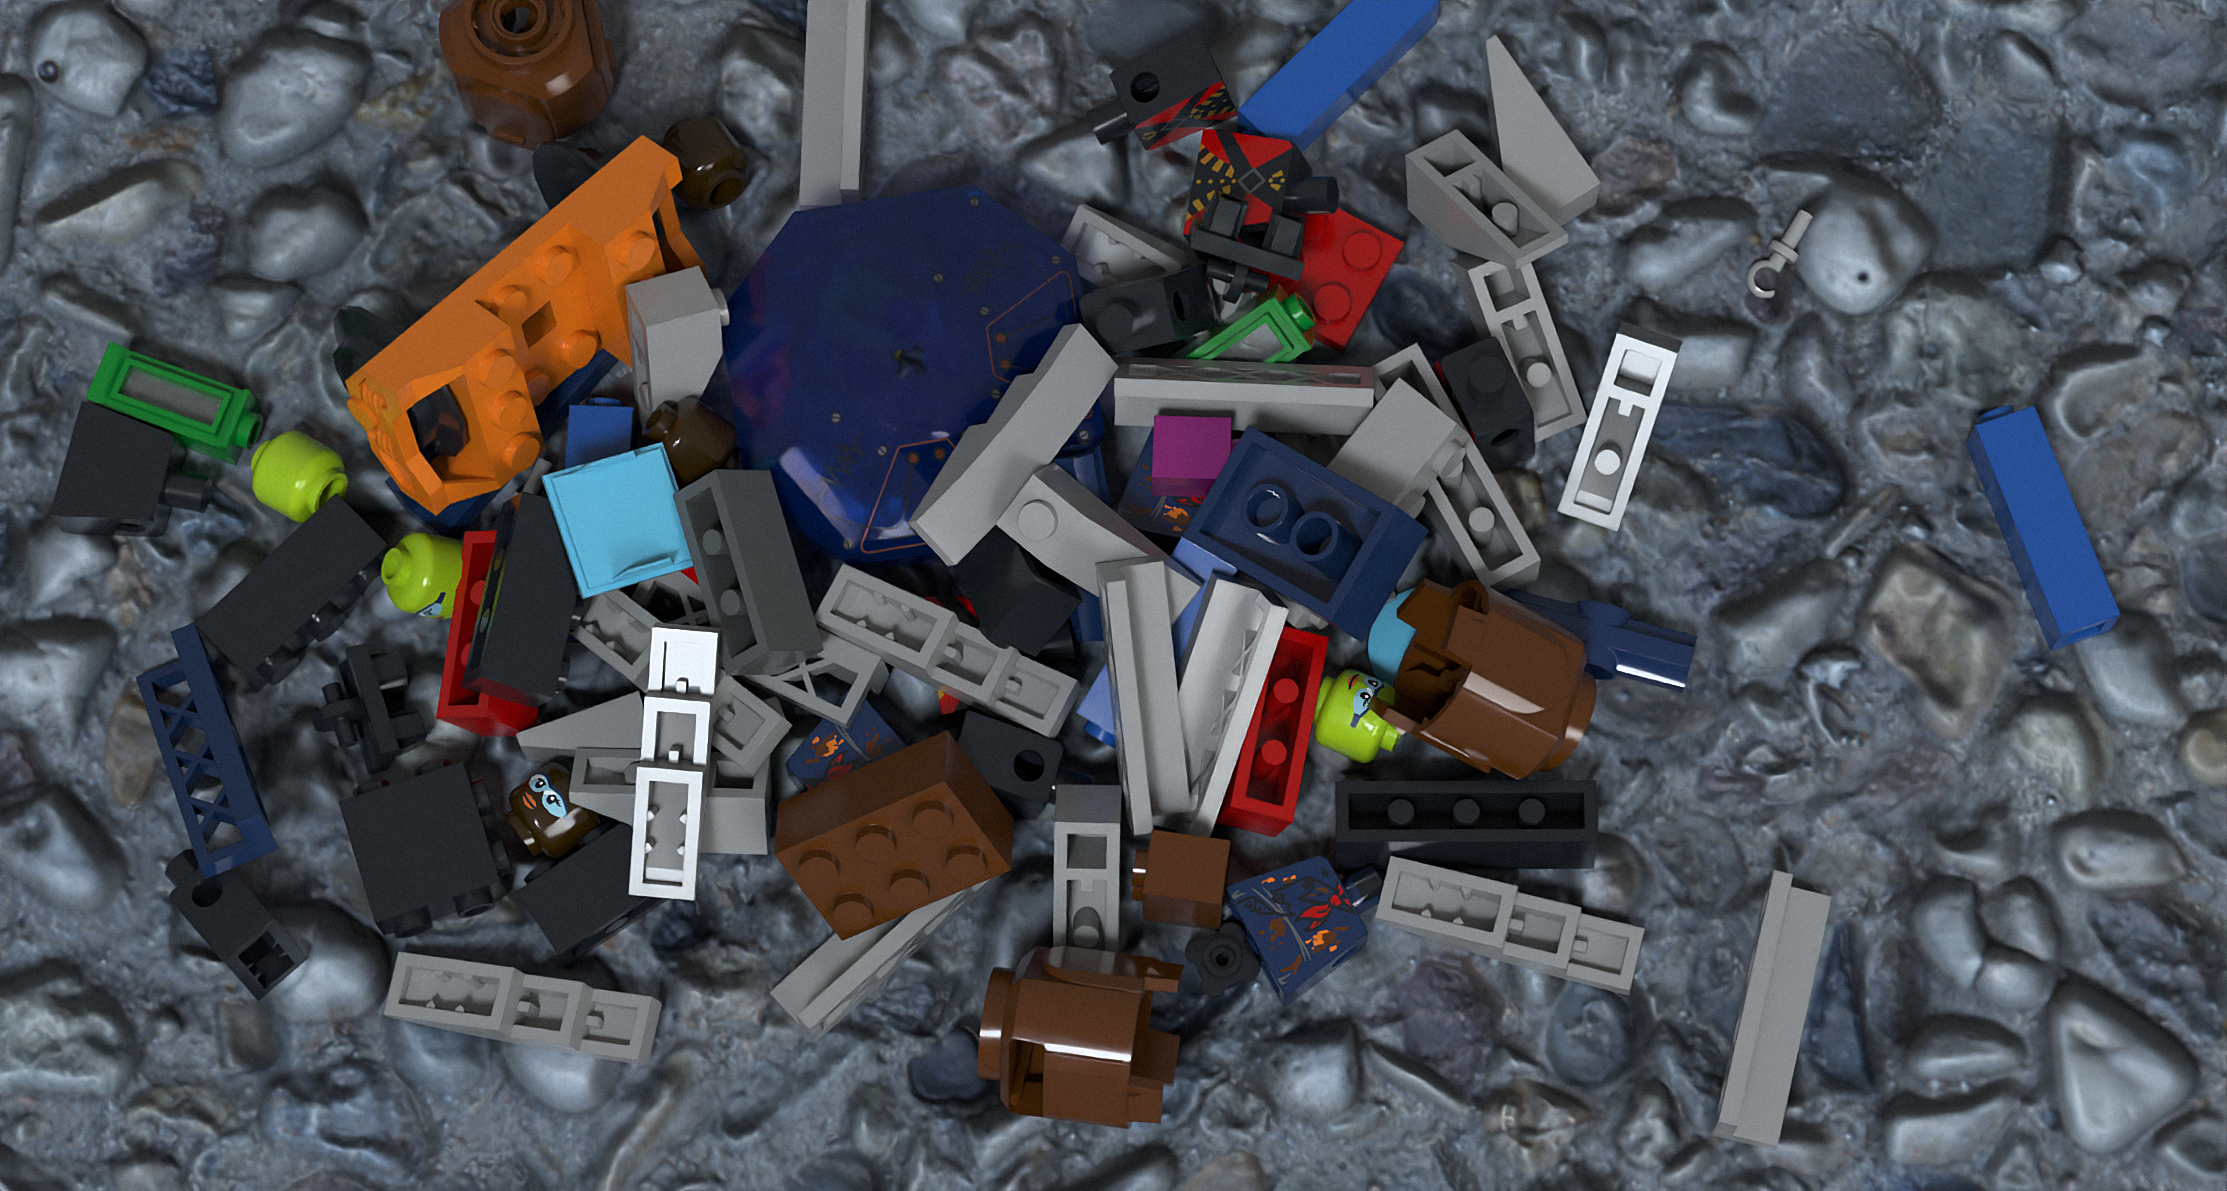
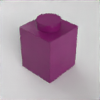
(1189, 454)

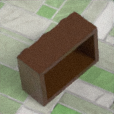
(894, 836)

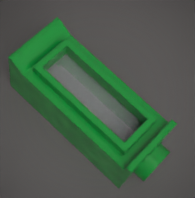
(1262, 331)
(188, 406)

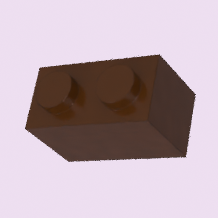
(1182, 879)

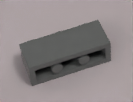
(748, 572)

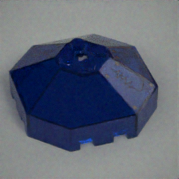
(818, 343)

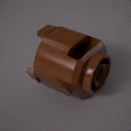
(530, 81)
(1489, 680)
(1076, 1036)

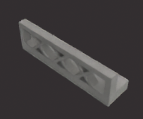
(834, 103)
(1250, 393)
(839, 658)
(1143, 689)
(1220, 689)
(849, 970)
(1771, 1014)

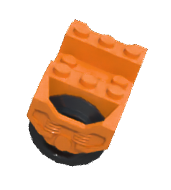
(516, 327)

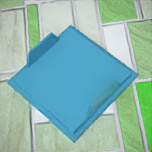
(619, 519)

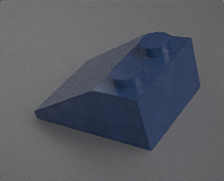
(1306, 533)

